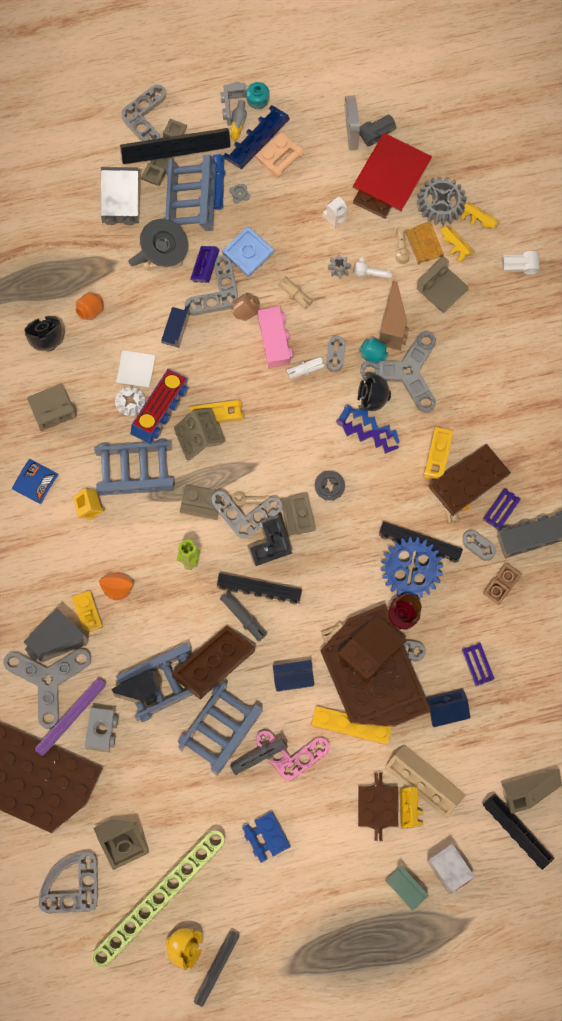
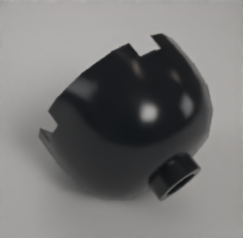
(44, 334)
(373, 393)

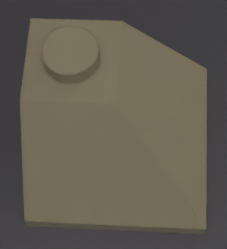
(120, 842)

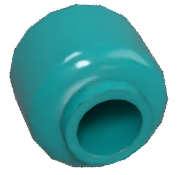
(257, 95)
(373, 350)

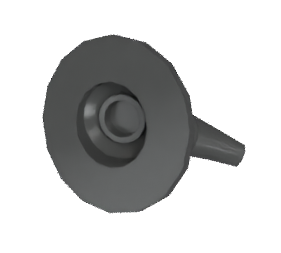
(161, 244)

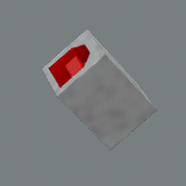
(450, 869)

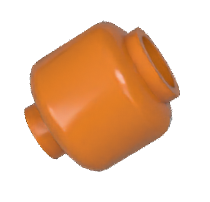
(89, 306)

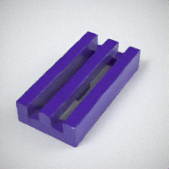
(206, 264)
(510, 496)
(472, 649)

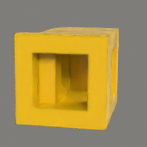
(87, 504)

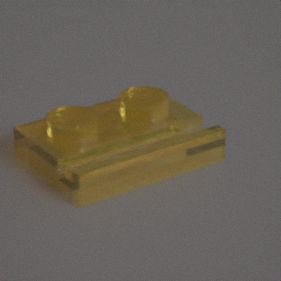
(424, 242)

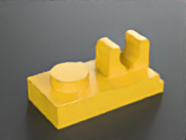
(487, 220)
(453, 237)
(87, 612)
(408, 805)

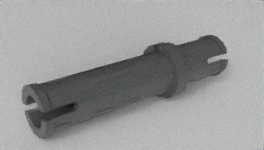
(249, 623)
(239, 766)

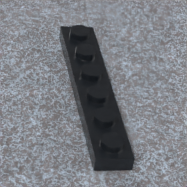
(175, 146)

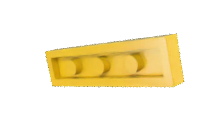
(339, 723)

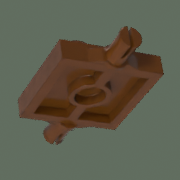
(378, 806)

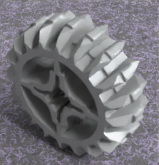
(433, 211)

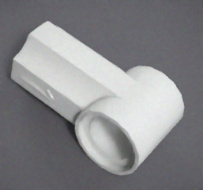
(526, 263)

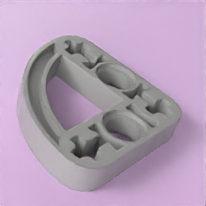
(352, 122)
(77, 897)

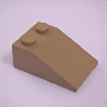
(394, 328)

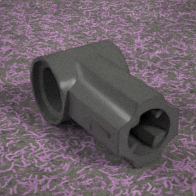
(373, 131)

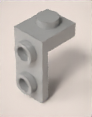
(231, 91)

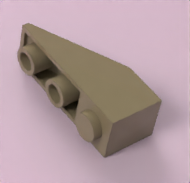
(529, 791)

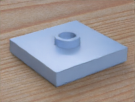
(248, 251)

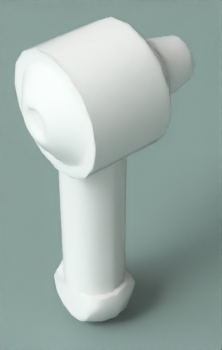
(361, 269)

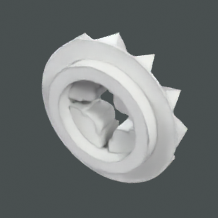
(131, 409)

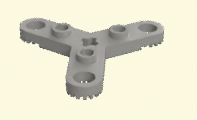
(413, 382)
(59, 672)

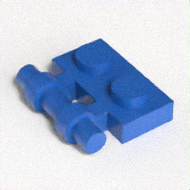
(272, 835)

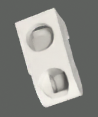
(336, 212)

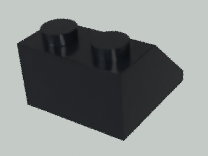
(137, 689)

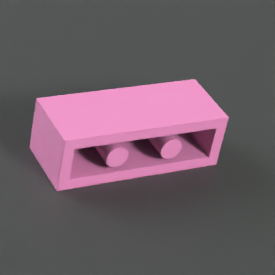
(274, 337)

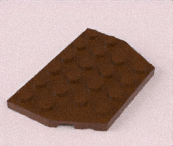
(390, 695)
(39, 787)

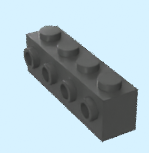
(531, 535)

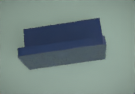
(176, 326)
(293, 675)
(448, 707)

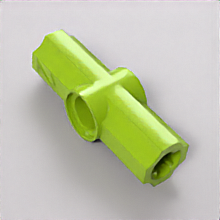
(188, 554)

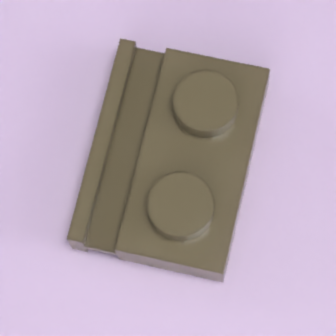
(198, 503)
(298, 514)

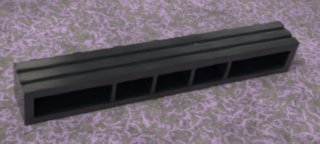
(396, 533)
(259, 588)
(518, 831)

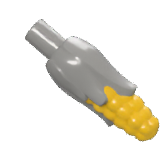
(238, 120)

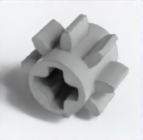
(339, 261)

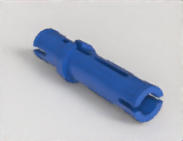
(219, 183)

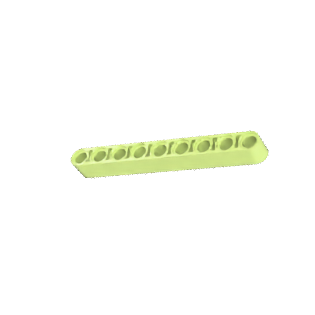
(154, 908)

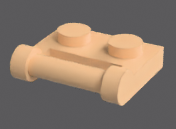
(275, 151)

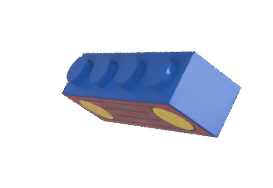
(159, 406)

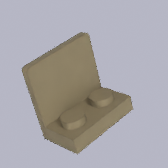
(441, 285)
(51, 407)
(198, 432)

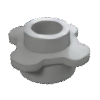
(239, 188)

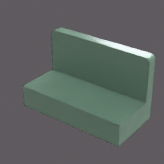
(407, 888)

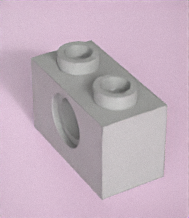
(99, 718)

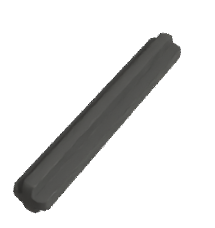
(216, 968)

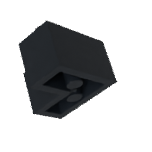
(274, 545)

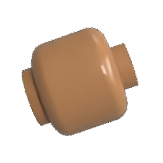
(245, 307)

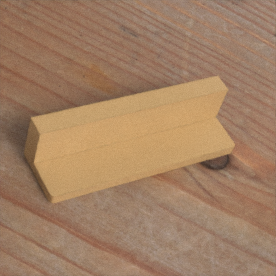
(431, 785)

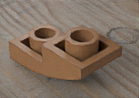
(502, 584)

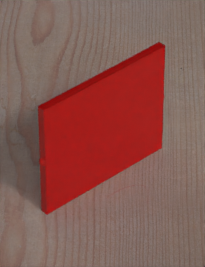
(392, 171)

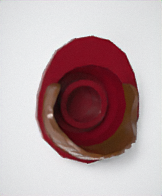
(405, 611)

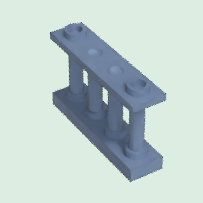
(207, 187)
(144, 483)
(163, 663)
(228, 746)

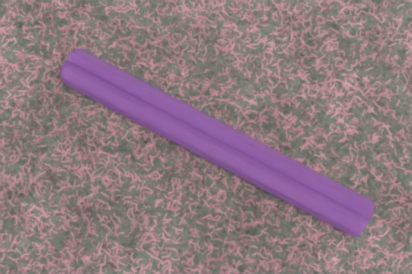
(73, 713)

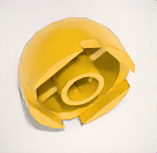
(183, 947)

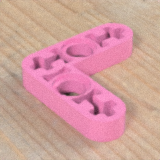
(286, 761)

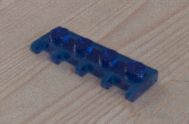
(258, 137)

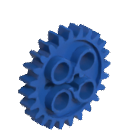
(394, 564)

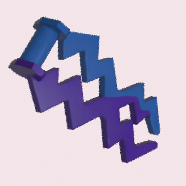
(374, 433)

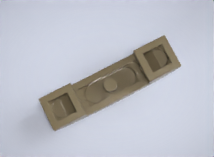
(156, 169)

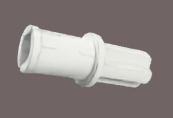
(305, 368)

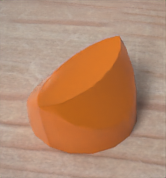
(116, 585)

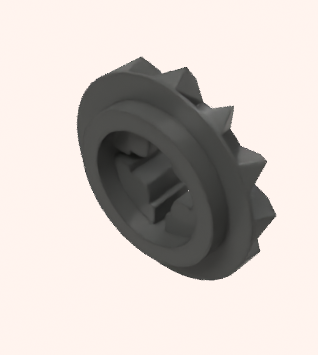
(334, 478)

